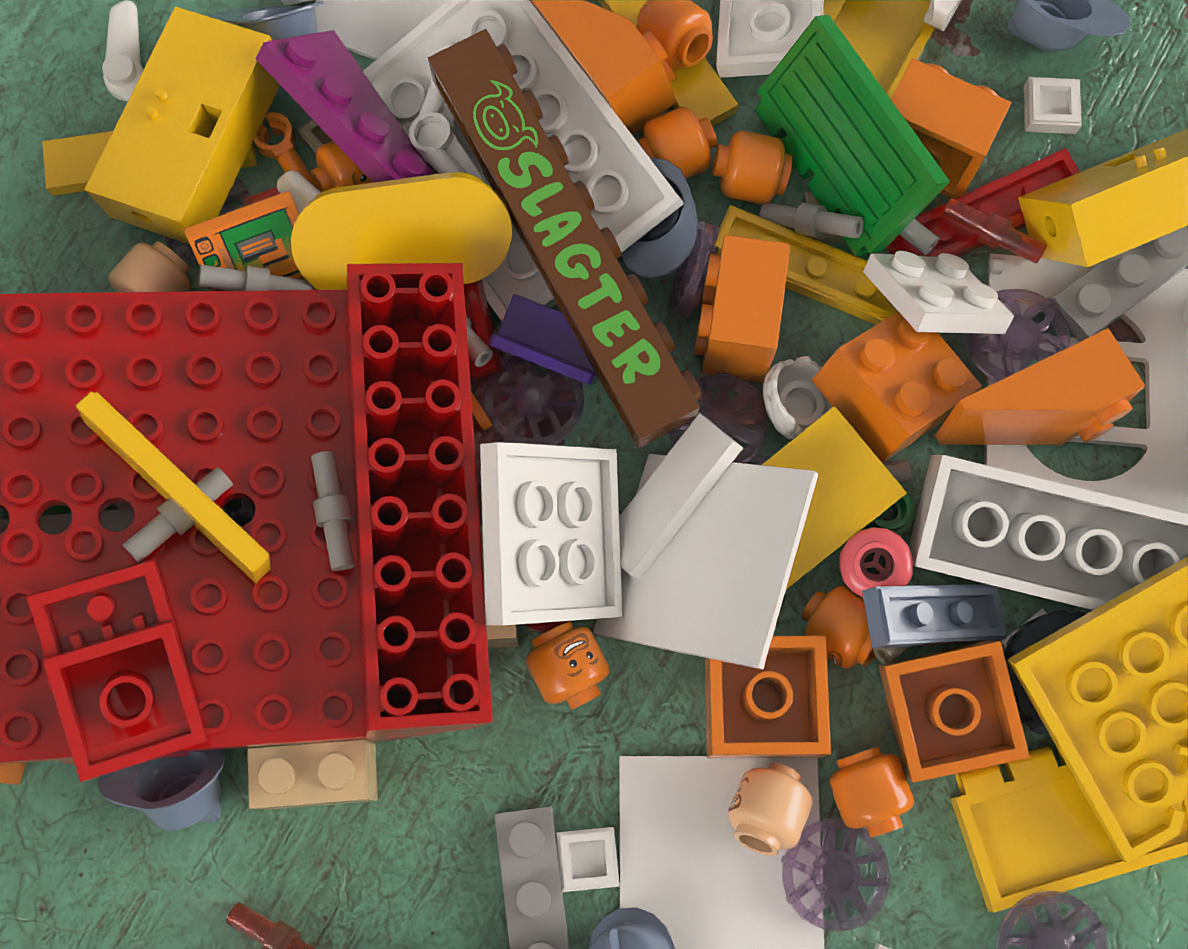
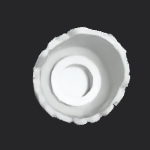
(792, 397)

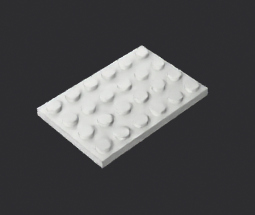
(601, 151)

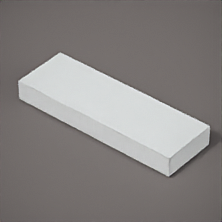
(673, 493)

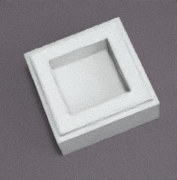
(1052, 105)
(587, 859)

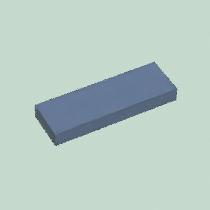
(933, 615)

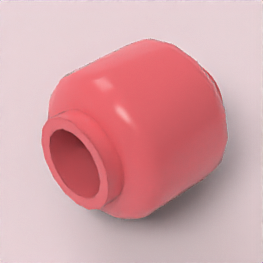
(883, 542)

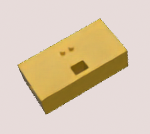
(185, 126)
(1112, 204)

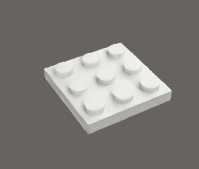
(550, 533)

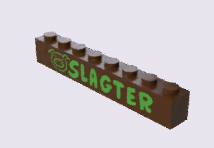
(564, 239)

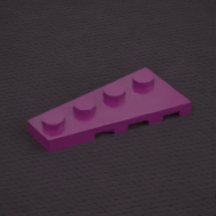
(344, 103)

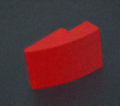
(117, 669)

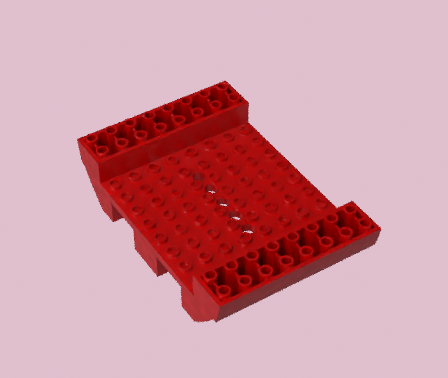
(257, 392)

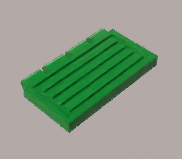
(848, 136)

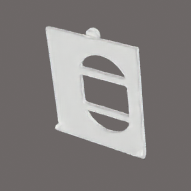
(1158, 320)

